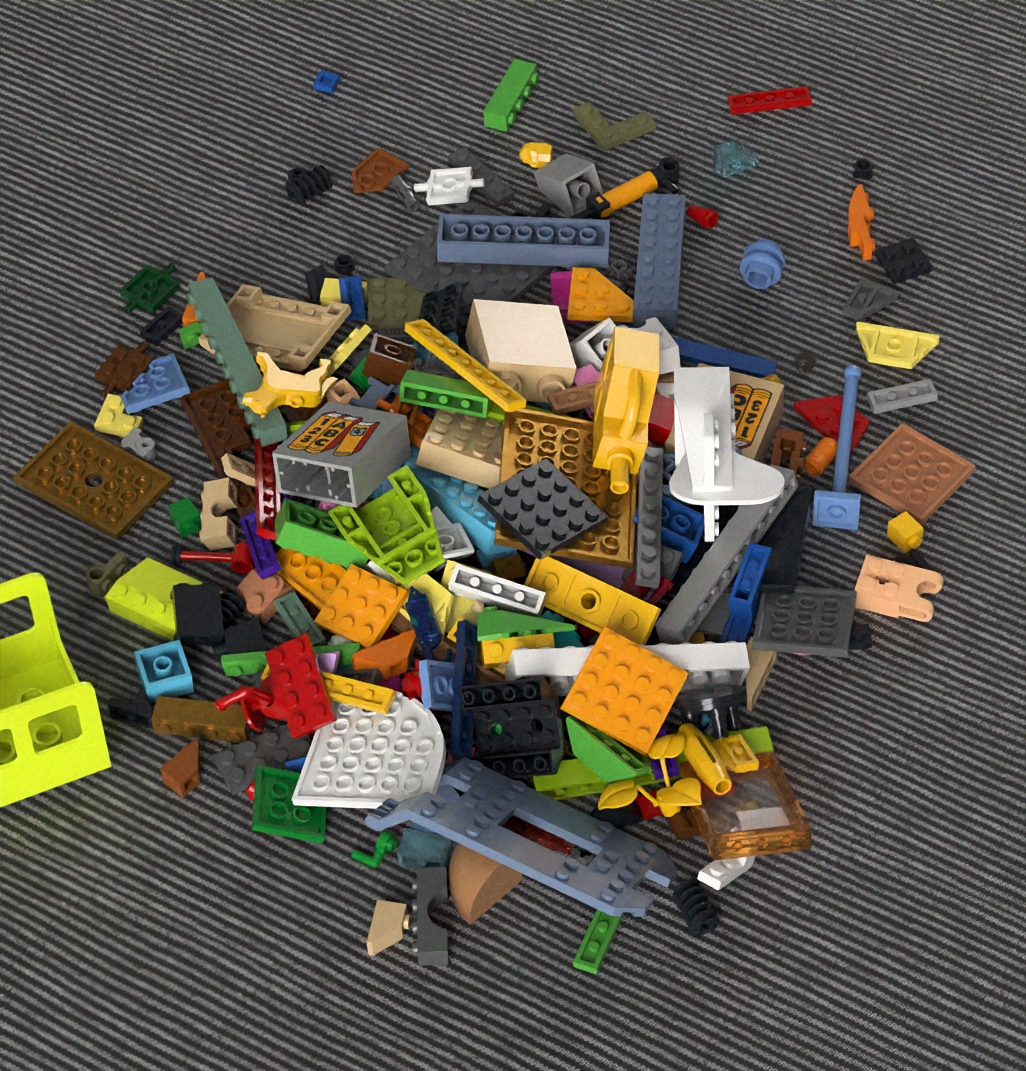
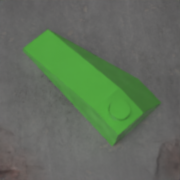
(507, 624)

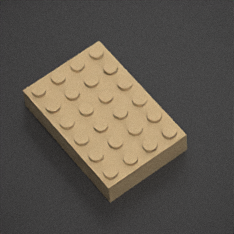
(463, 447)

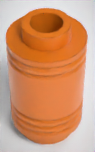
(821, 456)

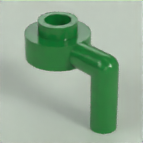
(386, 842)

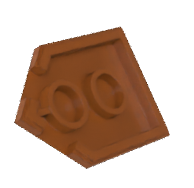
(377, 172)

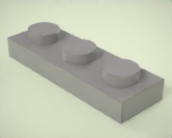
(902, 396)

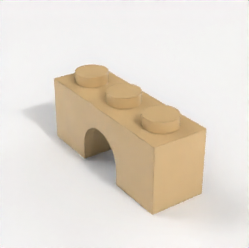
(217, 498)

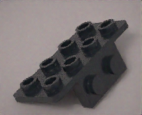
(446, 310)

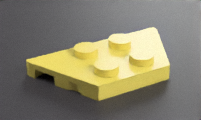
(894, 345)
(347, 348)
(440, 599)

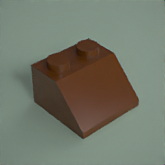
(388, 359)

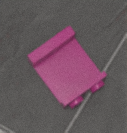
(560, 289)

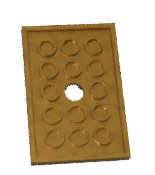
(77, 454)

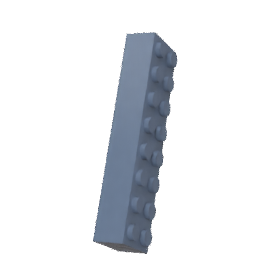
(523, 240)
(659, 259)

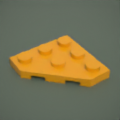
(597, 298)

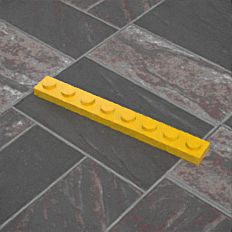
(465, 365)

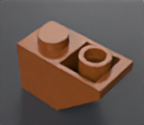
(183, 770)

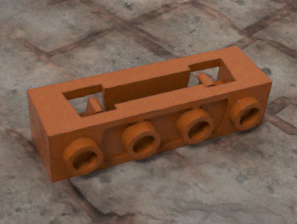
(792, 446)

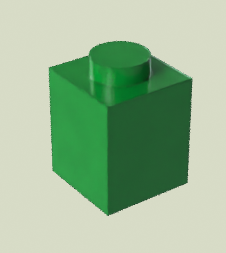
(185, 517)

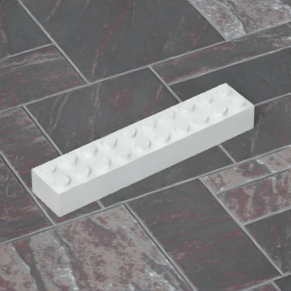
(706, 663)

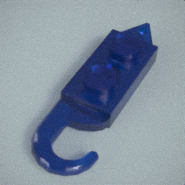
(425, 624)

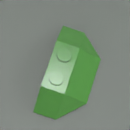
(603, 753)

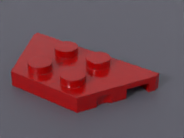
(825, 417)

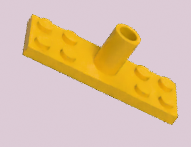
(592, 600)

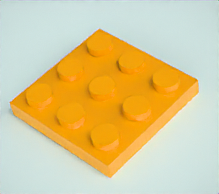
(361, 607)

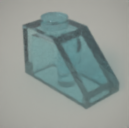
(733, 158)

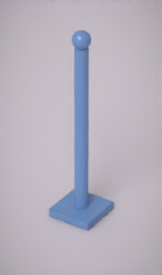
(837, 507)

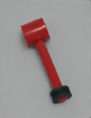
(240, 558)

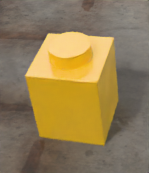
(905, 532)

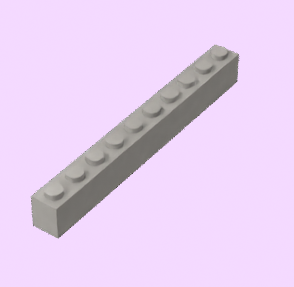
(720, 565)

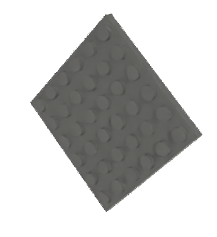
(479, 280)

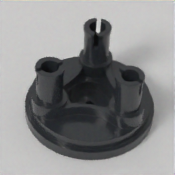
(717, 704)

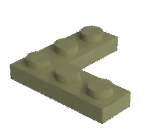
(611, 136)

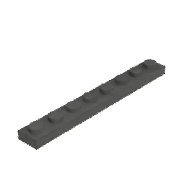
(649, 519)

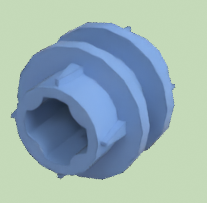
(762, 264)

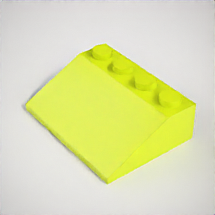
(145, 596)

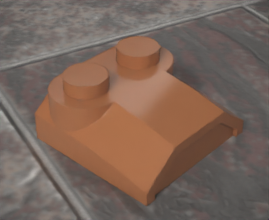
(260, 593)

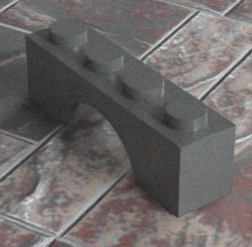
(432, 940)

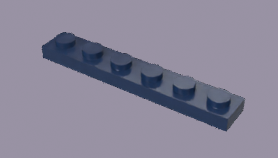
(465, 674)

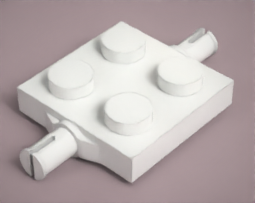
(449, 185)

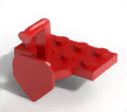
(290, 692)

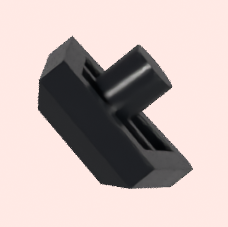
(315, 281)

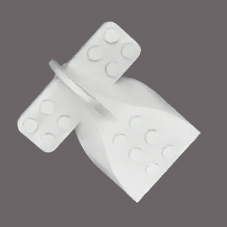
(705, 454)

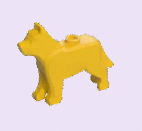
(288, 388)

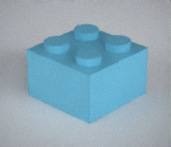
(164, 671)

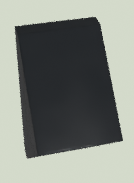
(620, 816)

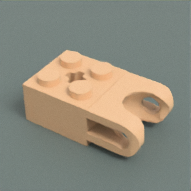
(895, 589)

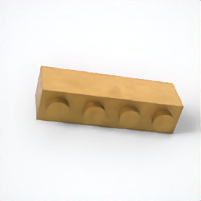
(199, 720)

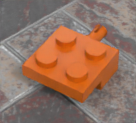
(417, 421)

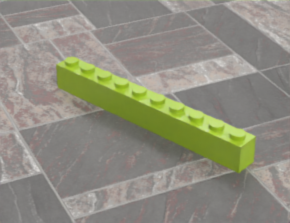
(579, 780)

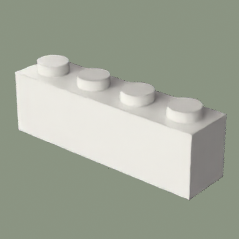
(496, 591)

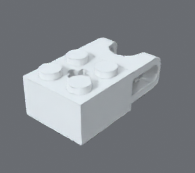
(668, 348)

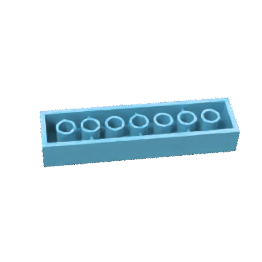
(458, 503)

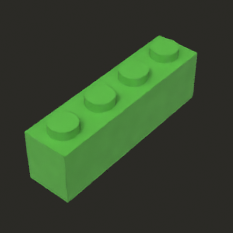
(511, 95)
(444, 394)

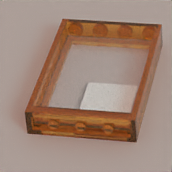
(753, 816)

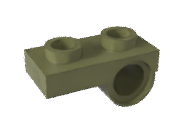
(102, 578)

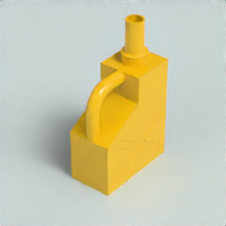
(624, 404)

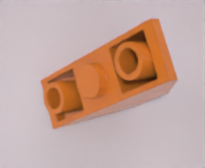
(389, 655)

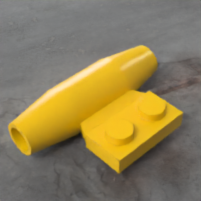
(714, 759)

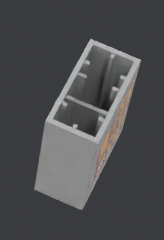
(342, 454)

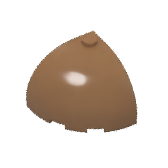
(478, 882)

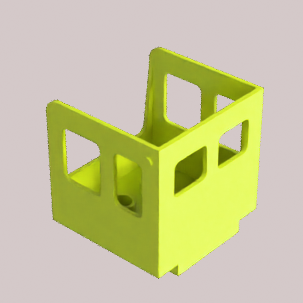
(46, 715)

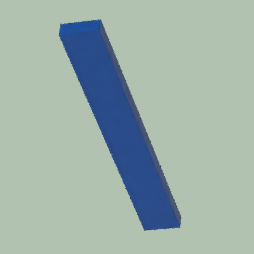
(718, 357)

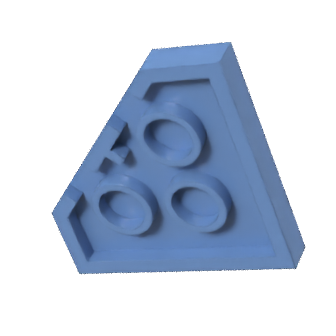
(157, 385)

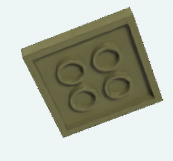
(392, 303)

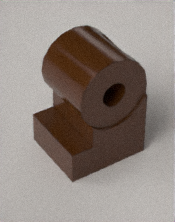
(684, 825)

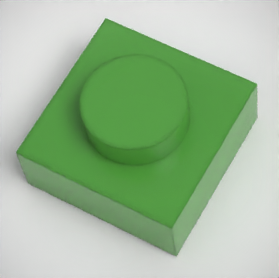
(190, 334)

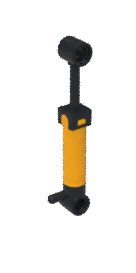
(601, 205)

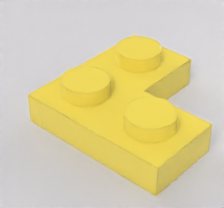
(113, 418)

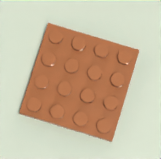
(911, 473)

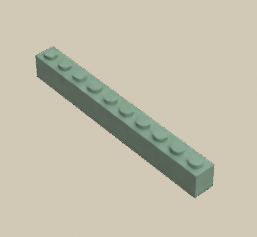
(234, 356)

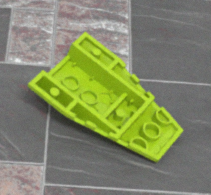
(394, 529)

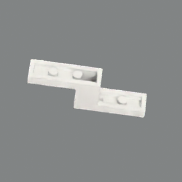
(724, 871)

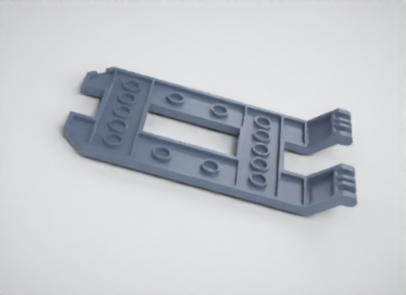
(493, 798)

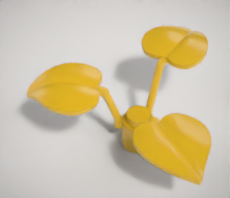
(669, 799)

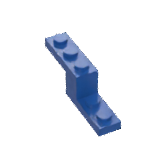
(745, 595)

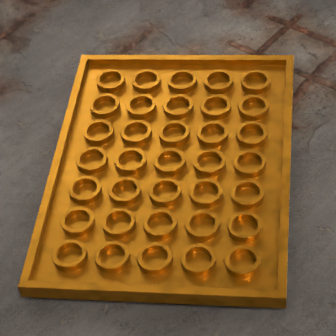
(569, 446)

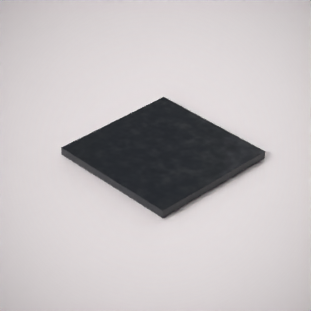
(784, 536)

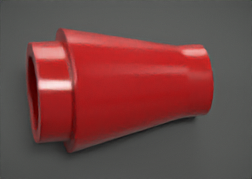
(704, 216)

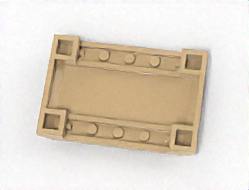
(283, 327)

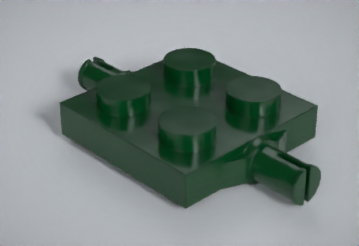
(150, 288)

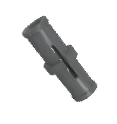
(405, 193)

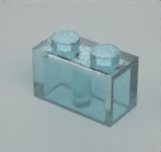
(424, 849)

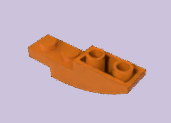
(859, 223)

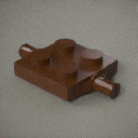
(123, 368)

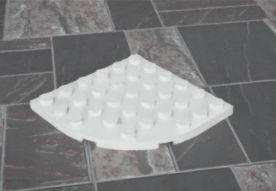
(373, 757)

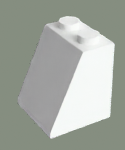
(592, 345)

